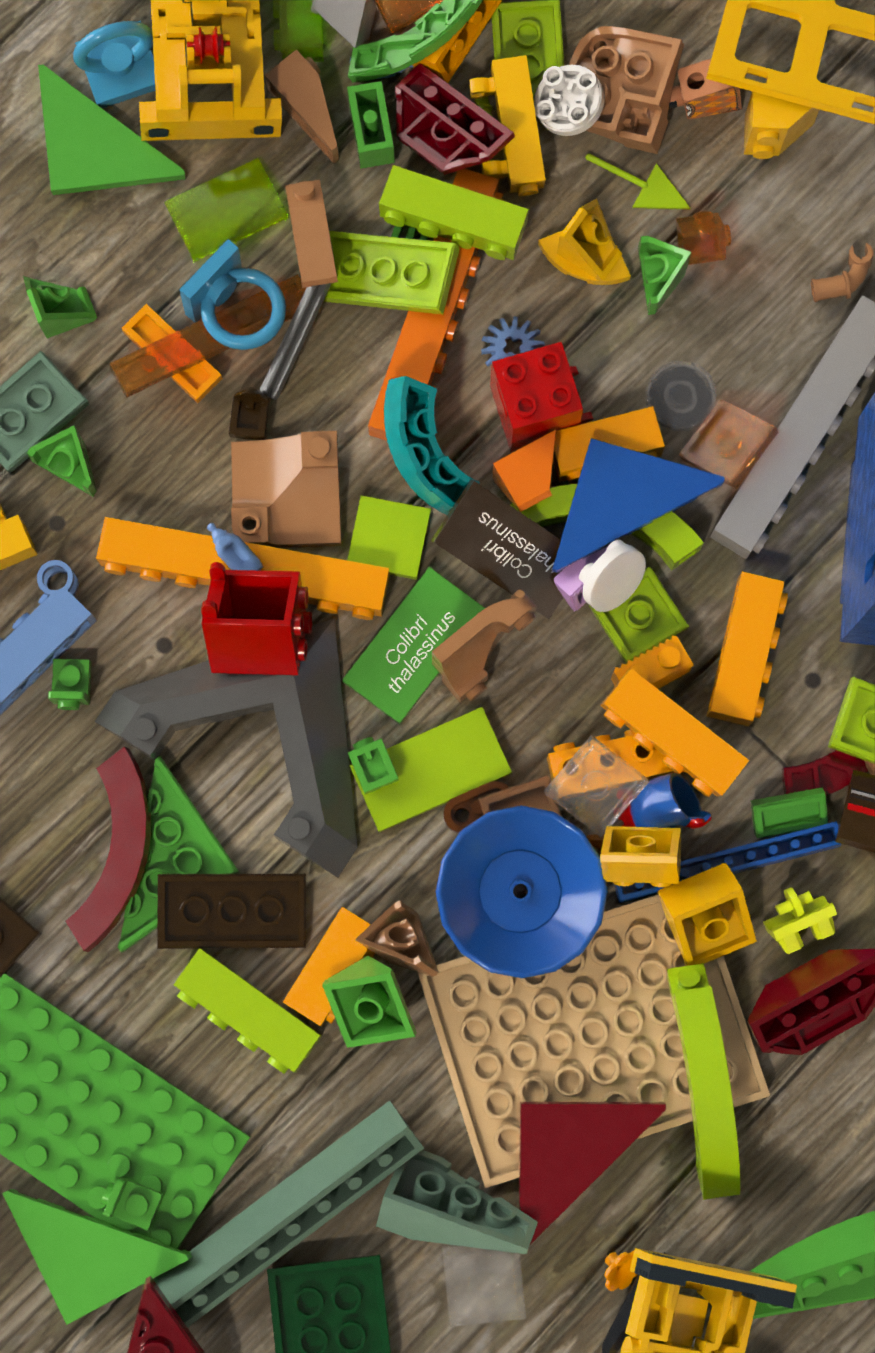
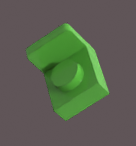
(70, 683)
(372, 764)
(131, 1202)

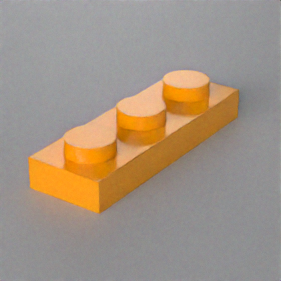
(149, 327)

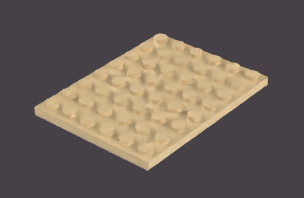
(579, 1034)

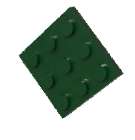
(329, 1307)

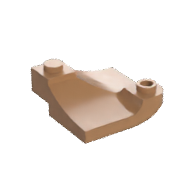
(636, 80)
(288, 490)
(466, 652)

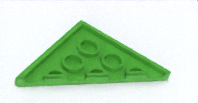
(92, 147)
(178, 845)
(86, 1257)

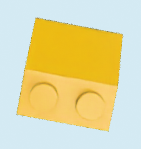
(774, 125)
(641, 855)
(708, 915)

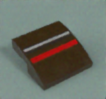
(858, 814)

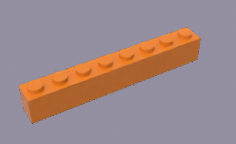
(425, 334)

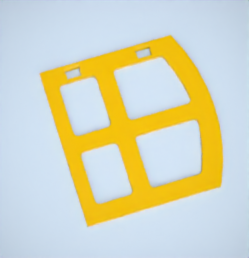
(801, 82)

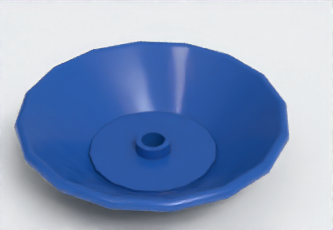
(561, 901)

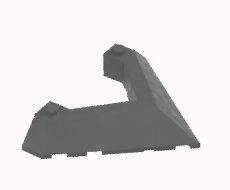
(309, 726)

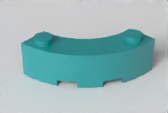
(414, 447)

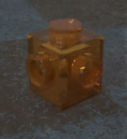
(703, 236)

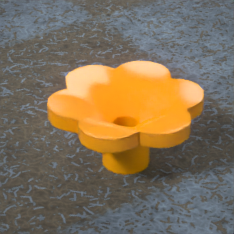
(618, 1272)

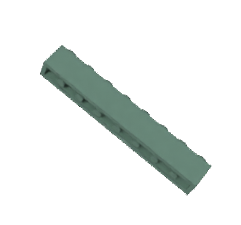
(289, 1213)

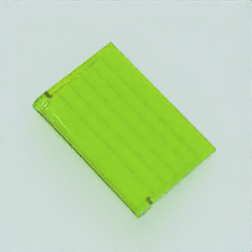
(225, 209)

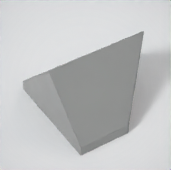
(348, 17)

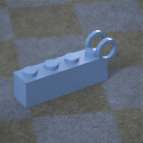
(42, 634)

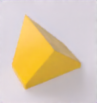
(589, 242)

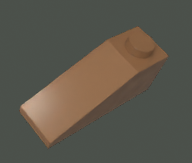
(302, 96)
(311, 233)

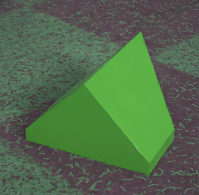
(661, 270)
(59, 306)
(66, 458)

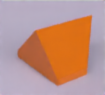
(527, 472)

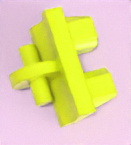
(798, 914)

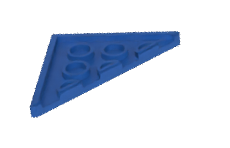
(622, 494)

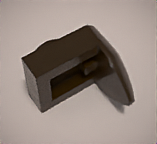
(249, 414)

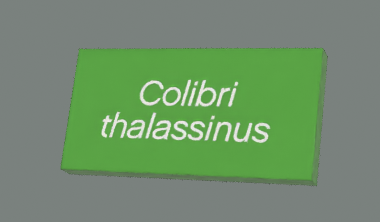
(399, 659)

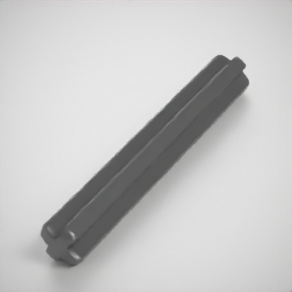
(293, 340)

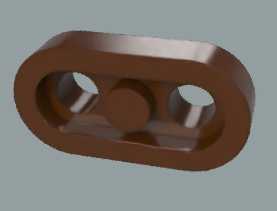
(470, 803)

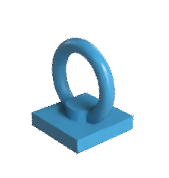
(117, 61)
(216, 283)

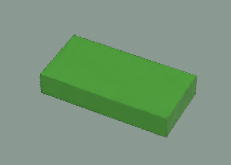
(789, 812)

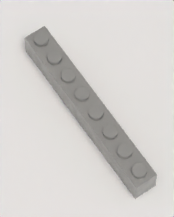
(800, 435)

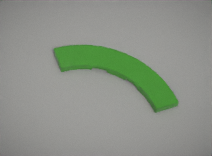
(401, 51)

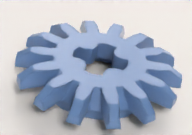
(515, 333)

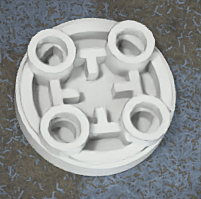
(569, 99)
(612, 576)

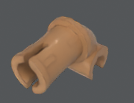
(847, 282)

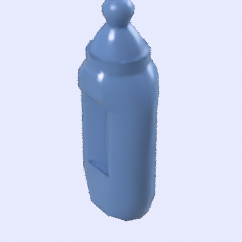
(233, 550)

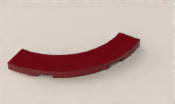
(829, 772)
(126, 855)

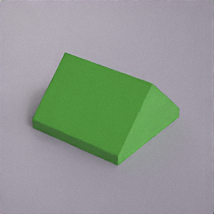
(368, 1004)

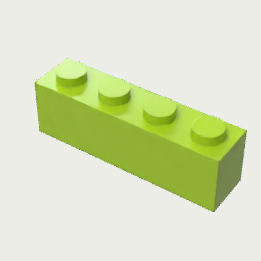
(453, 213)
(246, 1010)

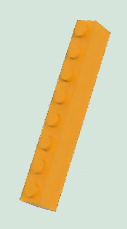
(188, 557)

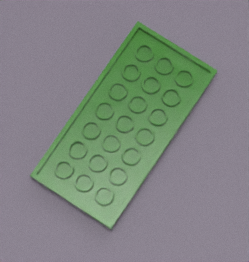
(92, 1114)

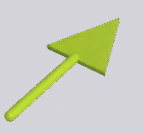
(655, 192)

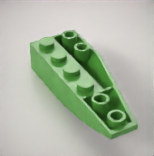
(826, 1267)

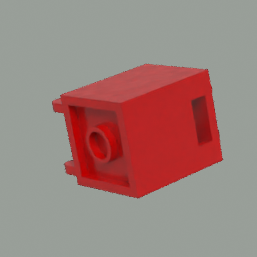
(536, 394)
(255, 621)

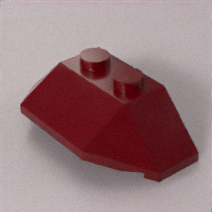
(445, 124)
(815, 1002)

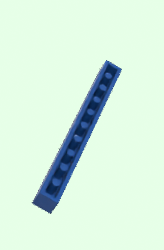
(747, 857)

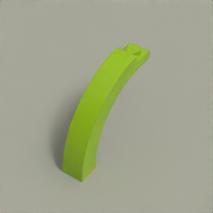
(666, 535)
(707, 1081)

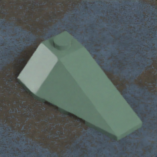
(442, 1207)

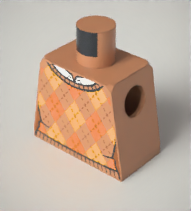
(703, 96)

